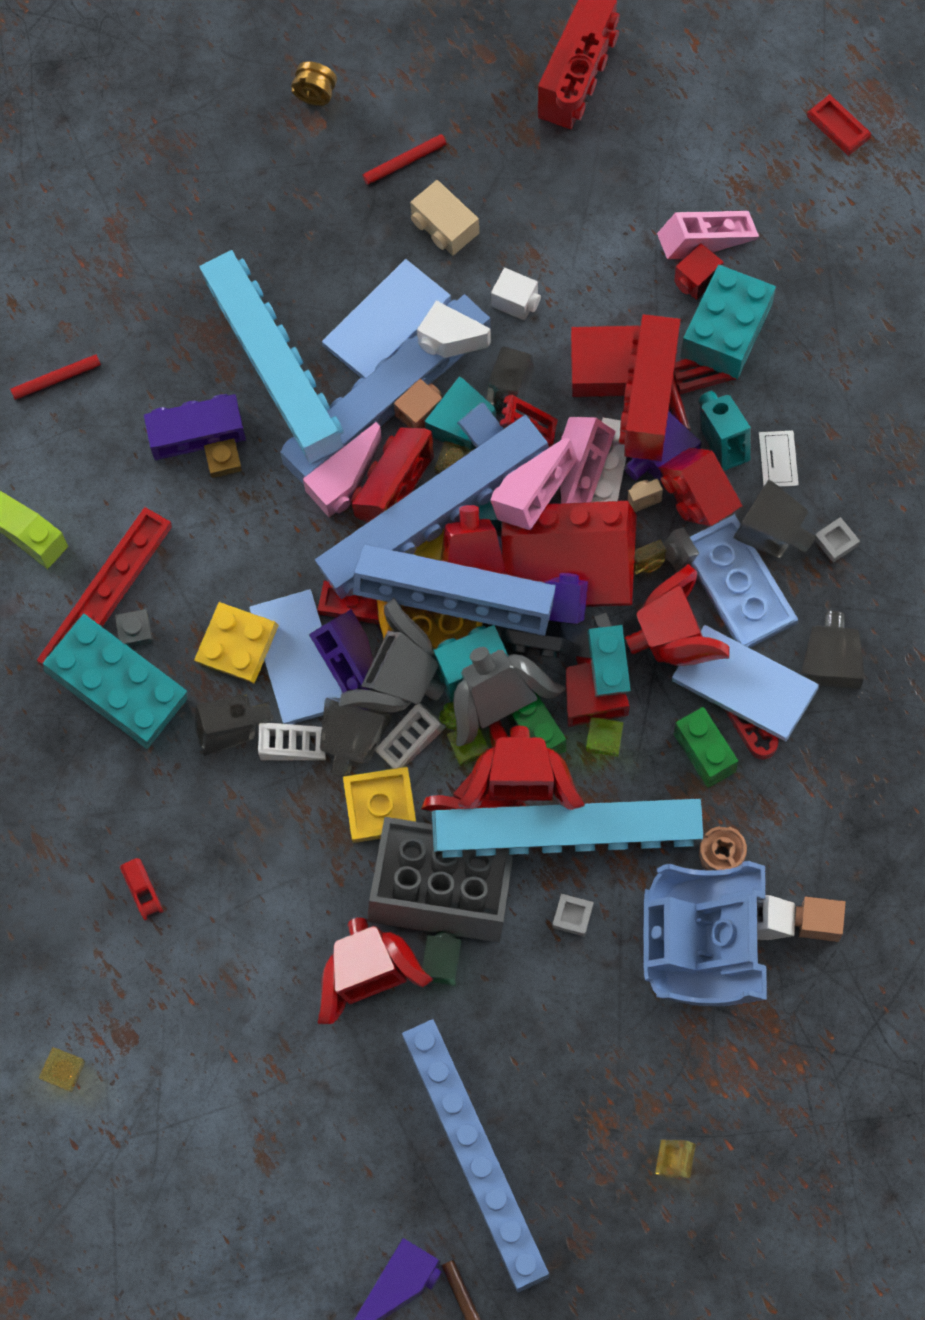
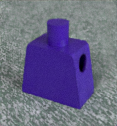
(676, 441)

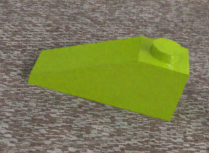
(30, 531)

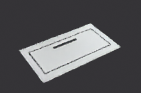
(778, 458)

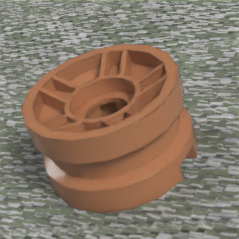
(722, 837)

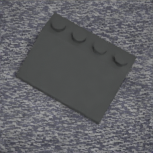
(435, 893)

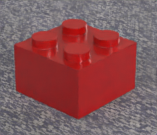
(699, 487)

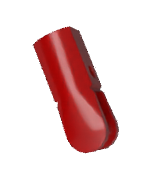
(140, 885)

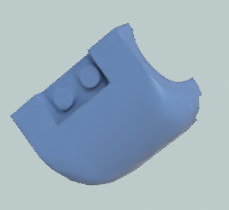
(704, 935)

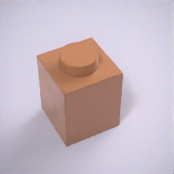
(417, 404)
(820, 919)

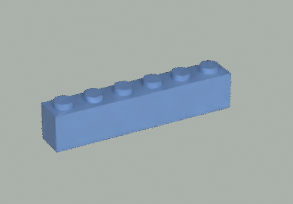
(454, 589)

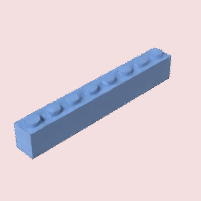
(374, 396)
(436, 503)
(475, 1156)

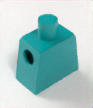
(454, 406)
(725, 430)

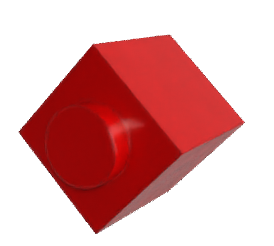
(696, 271)

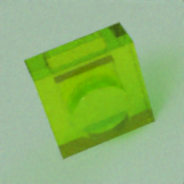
(604, 737)
(469, 752)

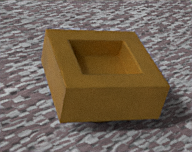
(222, 458)

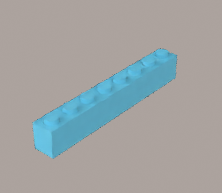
(272, 357)
(557, 827)

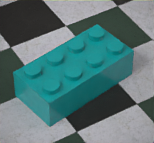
(115, 681)

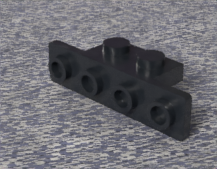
(558, 639)

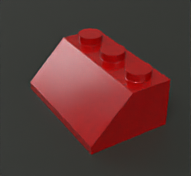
(395, 474)

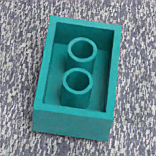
(727, 321)

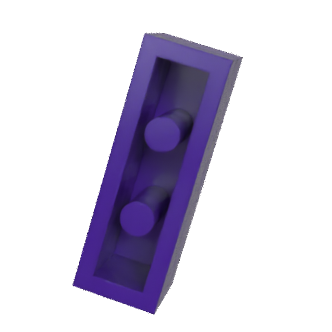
(193, 426)

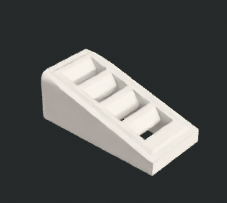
(410, 720)
(280, 730)

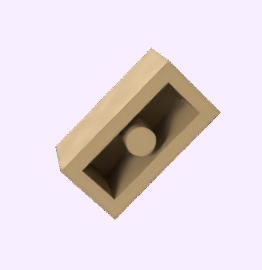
(444, 218)

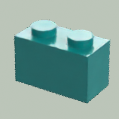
(608, 660)

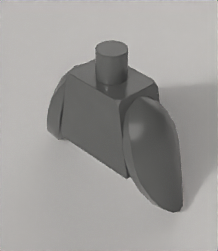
(400, 669)
(496, 688)

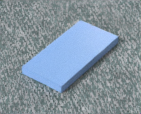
(385, 319)
(740, 585)
(293, 662)
(750, 687)

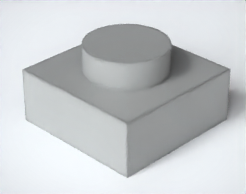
(836, 540)
(572, 915)

